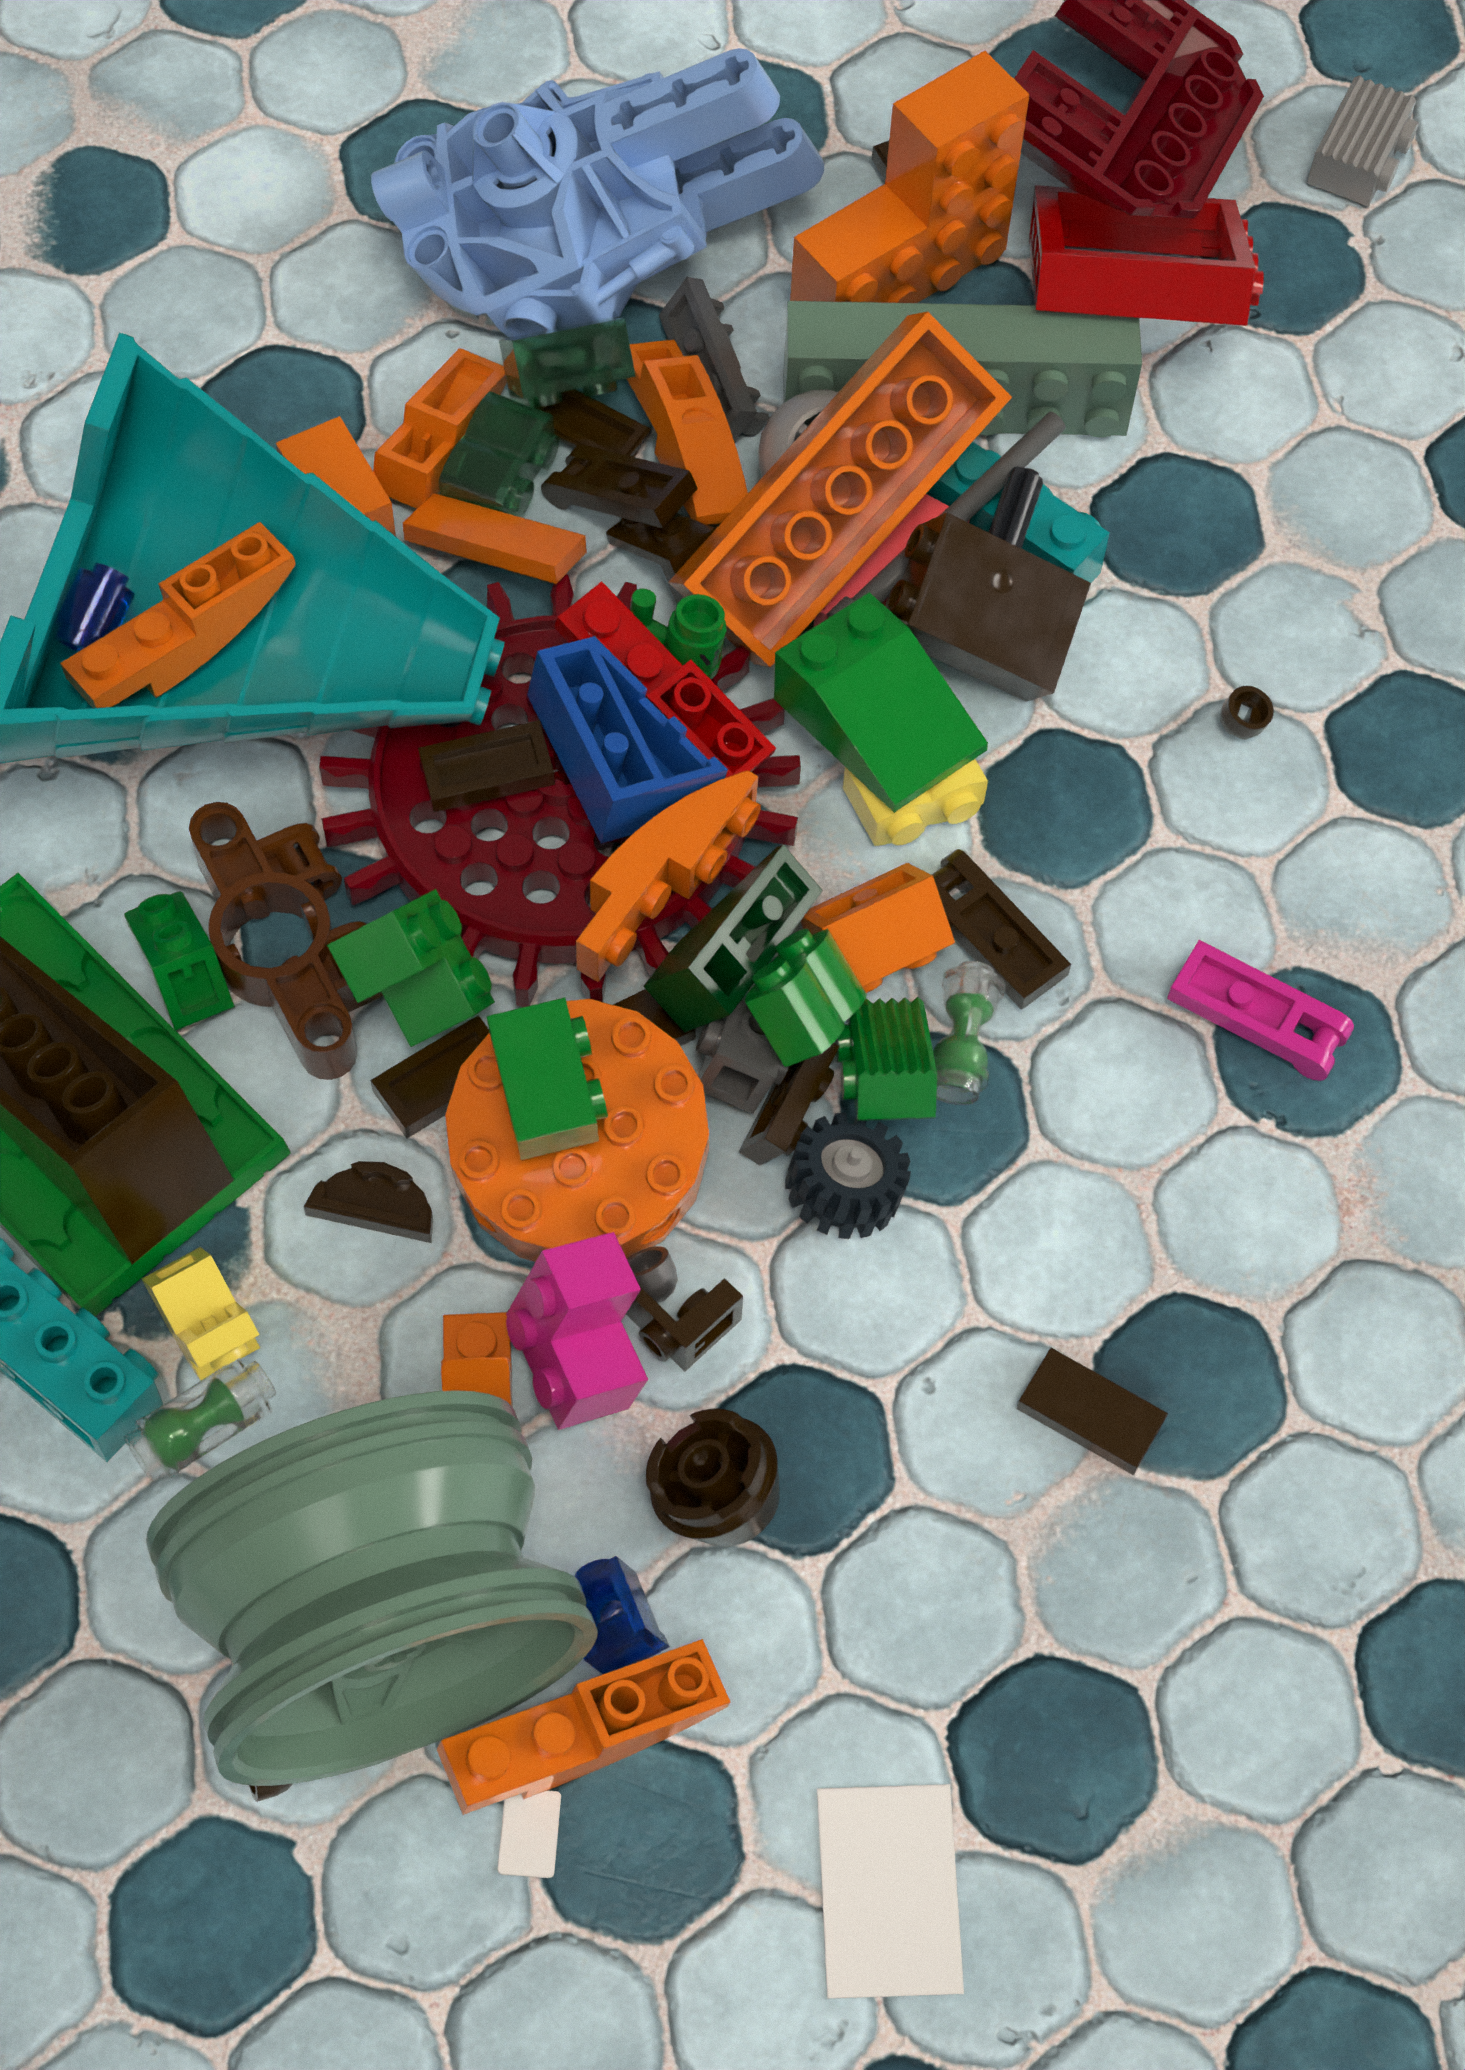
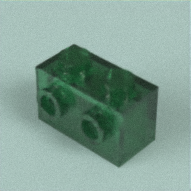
(567, 359)

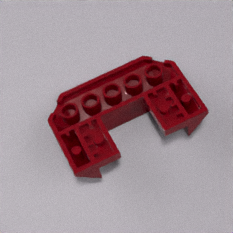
(1174, 129)

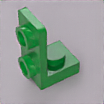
(179, 958)

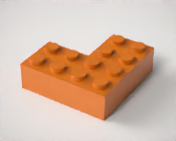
(941, 199)

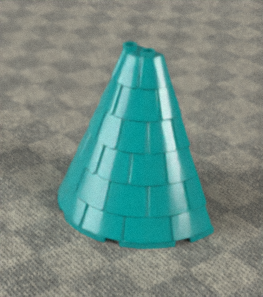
(343, 644)

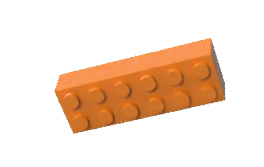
(843, 486)

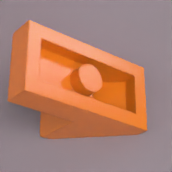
(477, 1354)

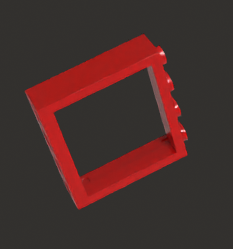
(1141, 283)

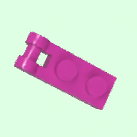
(1261, 1009)

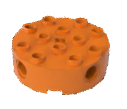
(627, 1183)

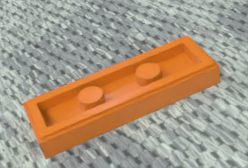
(495, 538)

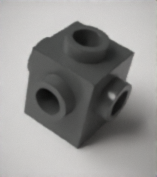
(738, 1045)

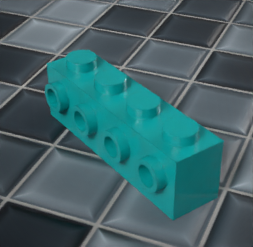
(1055, 530)
(68, 1363)

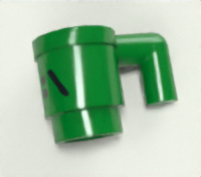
(693, 631)

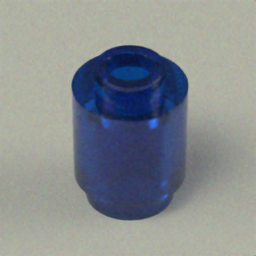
(93, 606)

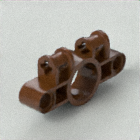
(267, 877)

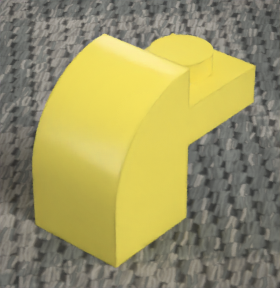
(202, 1312)

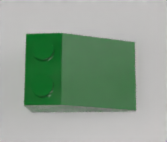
(876, 702)

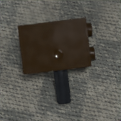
(988, 601)

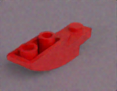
(674, 689)

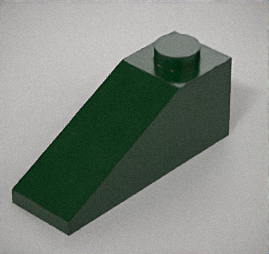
(718, 957)

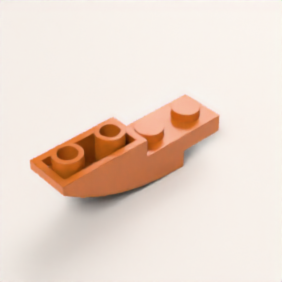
(689, 427)
(197, 617)
(663, 855)
(585, 1729)

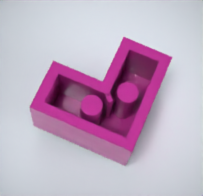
(574, 1333)

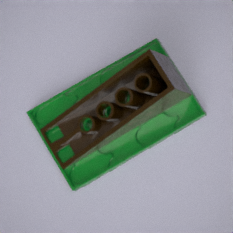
(106, 1115)

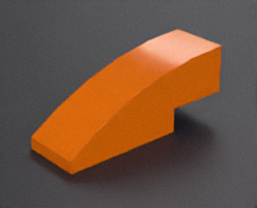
(432, 426)

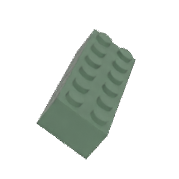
(1044, 359)

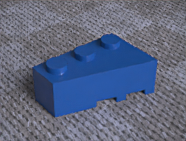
(612, 740)

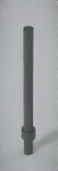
(970, 501)

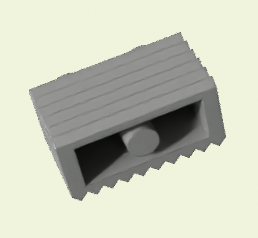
(1362, 142)

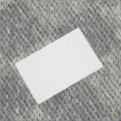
(889, 1891)

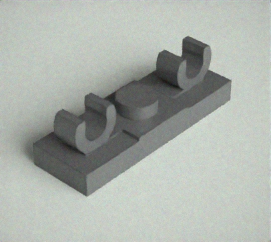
(696, 328)

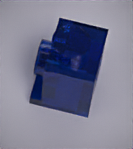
(627, 1635)

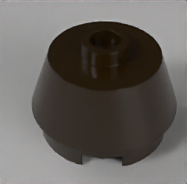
(715, 1479)

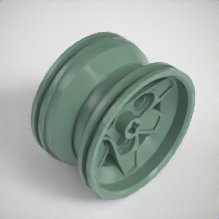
(367, 1586)

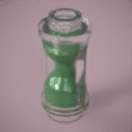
(961, 1060)
(173, 1436)

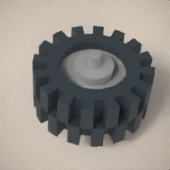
(847, 1176)

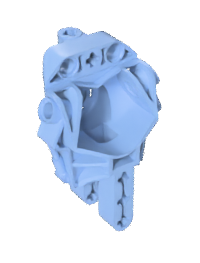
(573, 201)

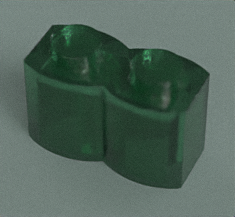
(500, 455)

